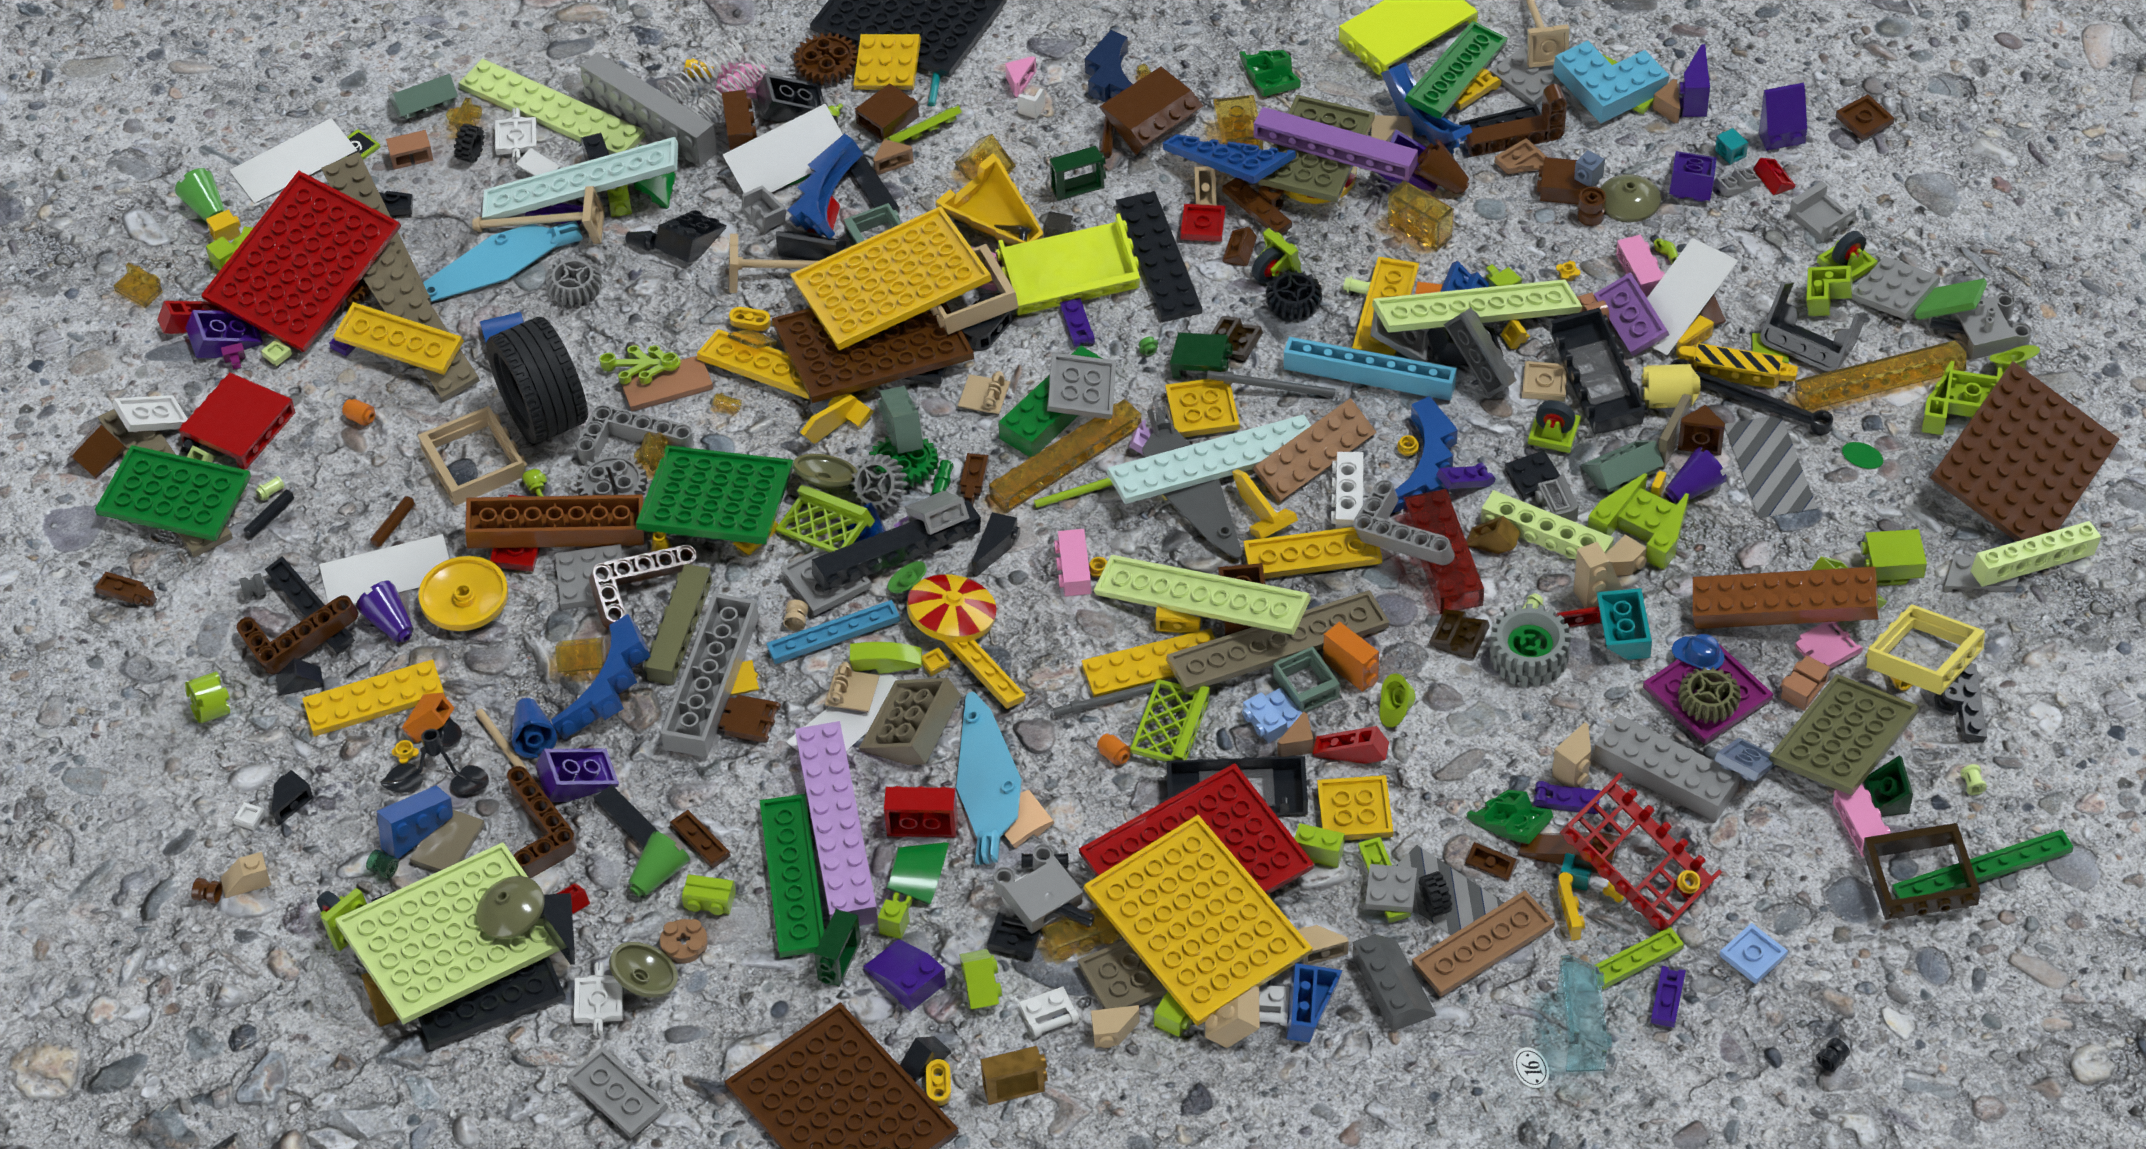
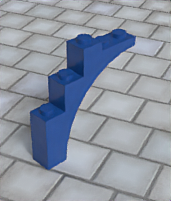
(1399, 83)
(816, 190)
(1437, 436)
(616, 675)

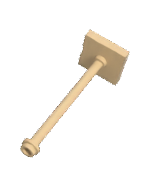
(1543, 41)
(591, 217)
(737, 263)

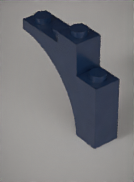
(1105, 67)

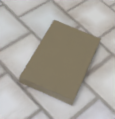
(1670, 435)
(448, 842)

